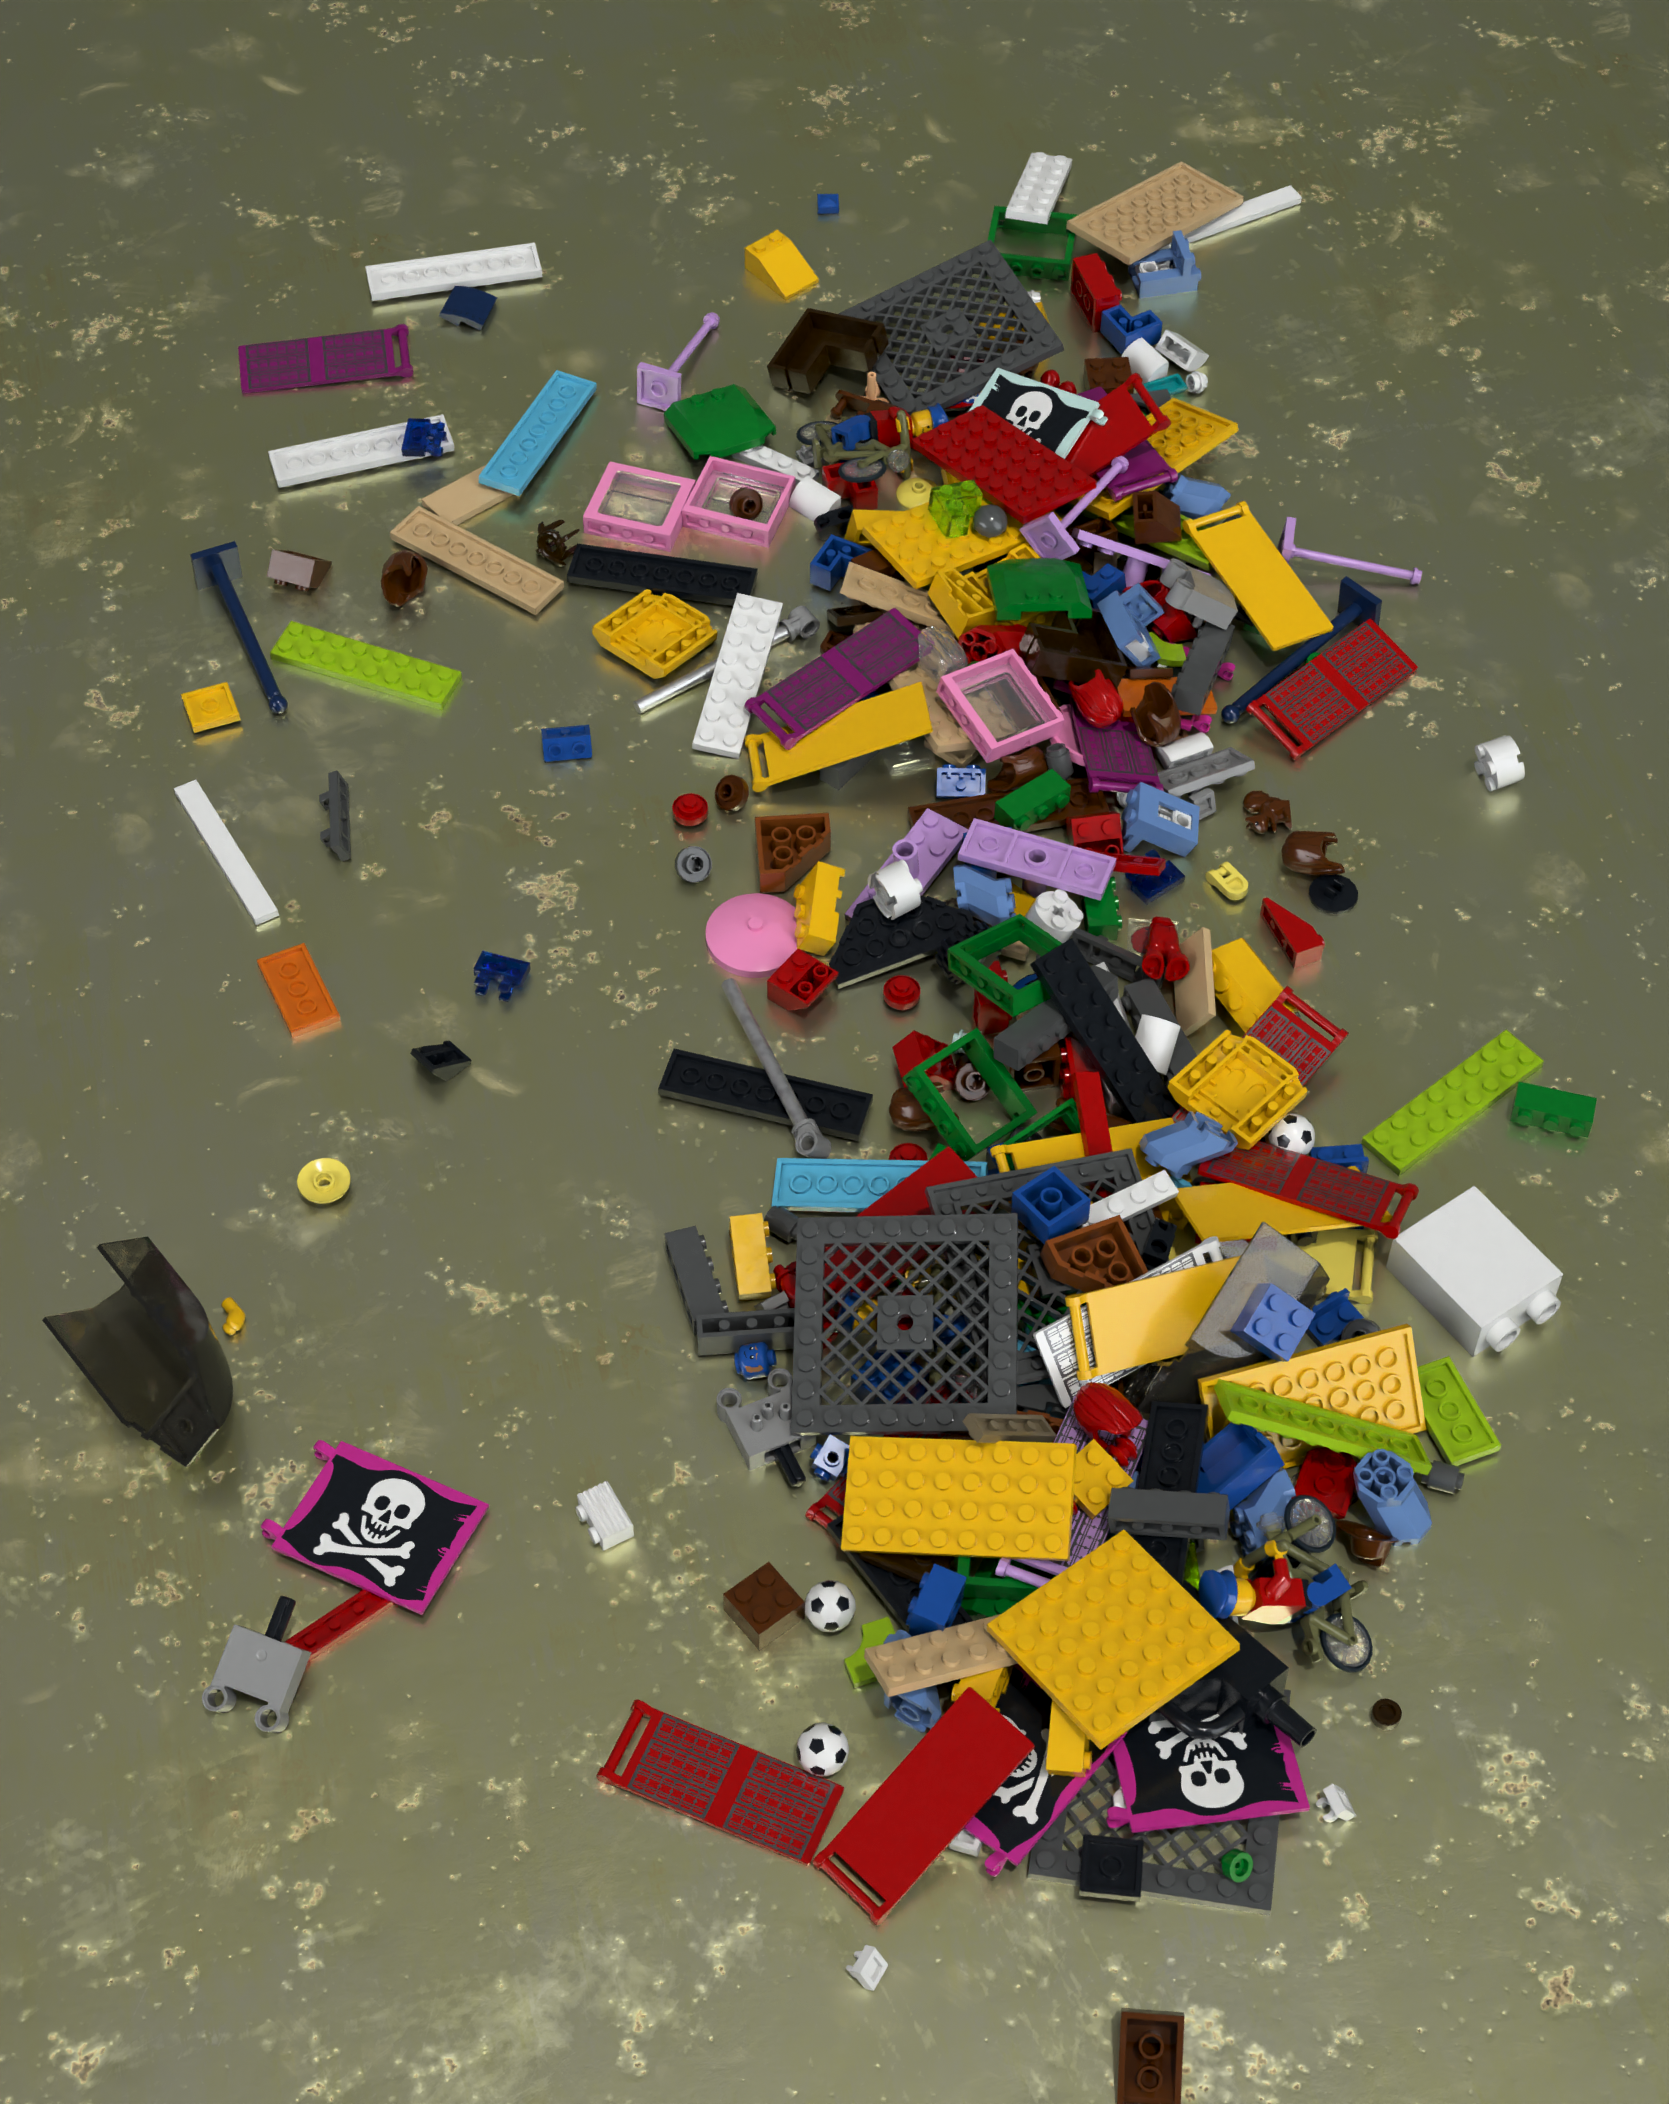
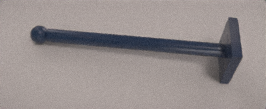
(220, 567)
(1354, 606)

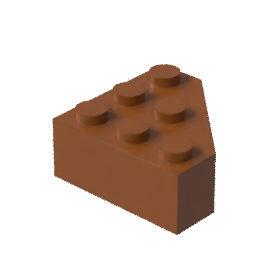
(789, 847)
(1094, 1256)

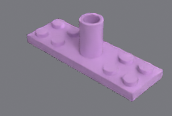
(1137, 561)
(924, 849)
(1037, 860)

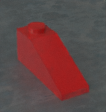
(1293, 934)

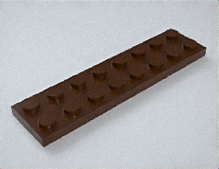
(983, 807)

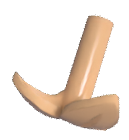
(873, 390)

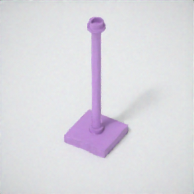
(662, 387)
(1048, 533)
(1289, 550)

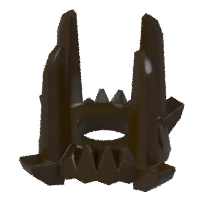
(544, 546)

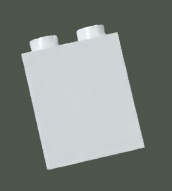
(1475, 1272)

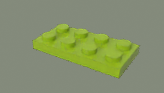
(1454, 1415)

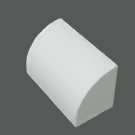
(1181, 351)
(1146, 361)
(813, 499)
(1184, 750)
(1157, 1040)

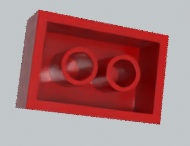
(1093, 289)

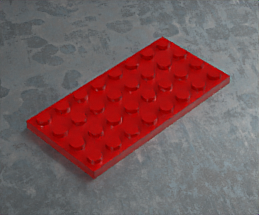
(1004, 463)

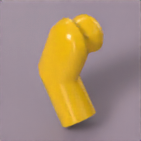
(235, 1316)

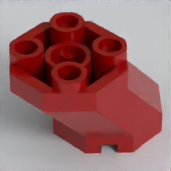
(991, 640)

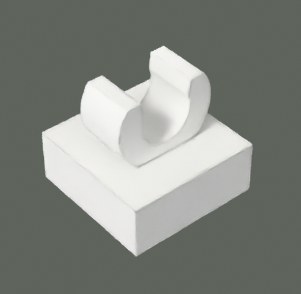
(1338, 1803)
(868, 1967)

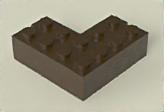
(824, 341)
(1073, 651)

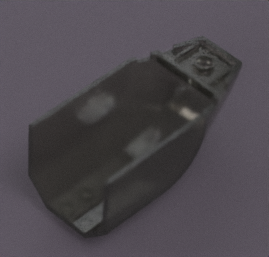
(1212, 1345)
(151, 1352)

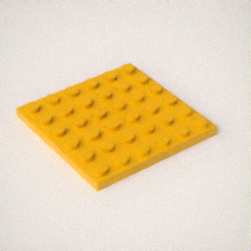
(1113, 1638)

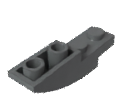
(1040, 1399)

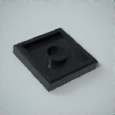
(1111, 1867)

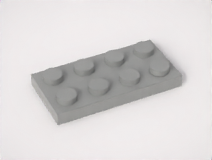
(1205, 771)

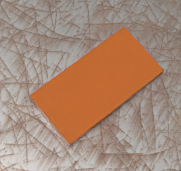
(1132, 693)
(298, 990)

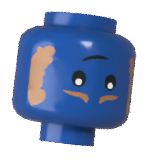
(755, 1360)

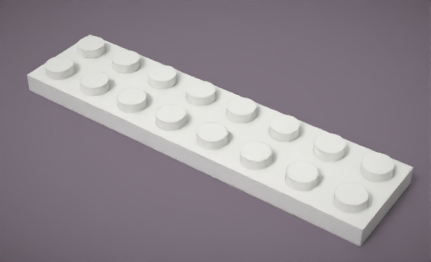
(452, 270)
(345, 454)
(737, 675)

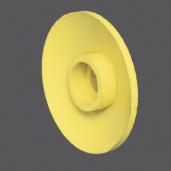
(914, 492)
(323, 1172)

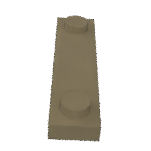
(1008, 1427)

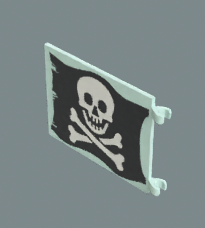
(1039, 409)

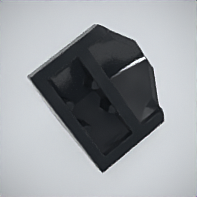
(442, 1059)

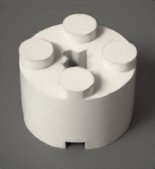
(1499, 762)
(895, 889)
(1055, 914)

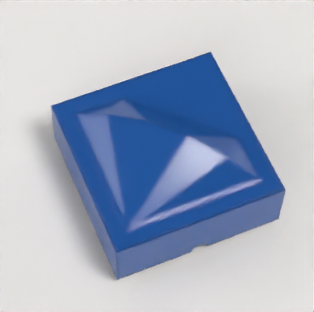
(828, 203)

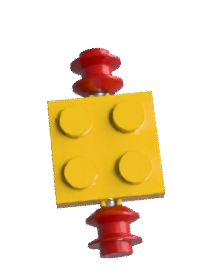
(1099, 1473)

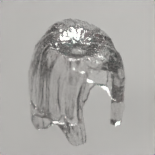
(939, 653)

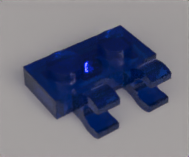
(417, 440)
(1152, 887)
(500, 968)

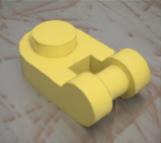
(1234, 884)

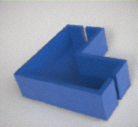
(1236, 1462)

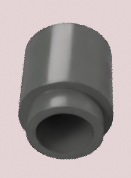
(1059, 760)
(782, 1223)
(1443, 1477)

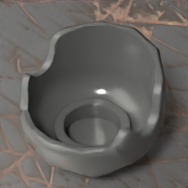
(990, 520)

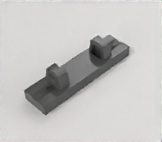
(337, 802)
(1117, 959)

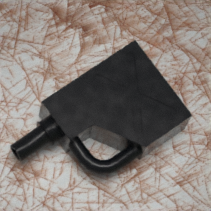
(1239, 1690)

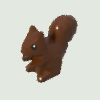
(1269, 810)

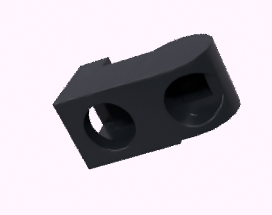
(833, 522)
(1158, 1244)

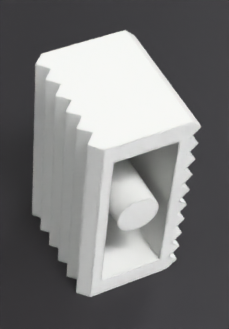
(604, 1515)

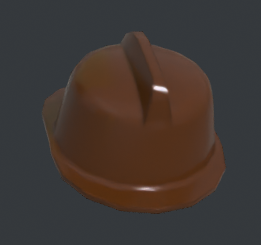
(1366, 1543)

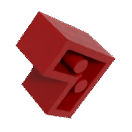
(862, 495)

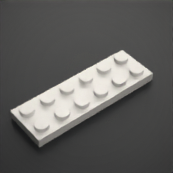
(1039, 188)

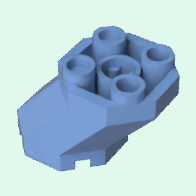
(1195, 496)
(983, 895)
(1187, 1144)
(1392, 1497)
(1267, 1498)
(916, 1708)

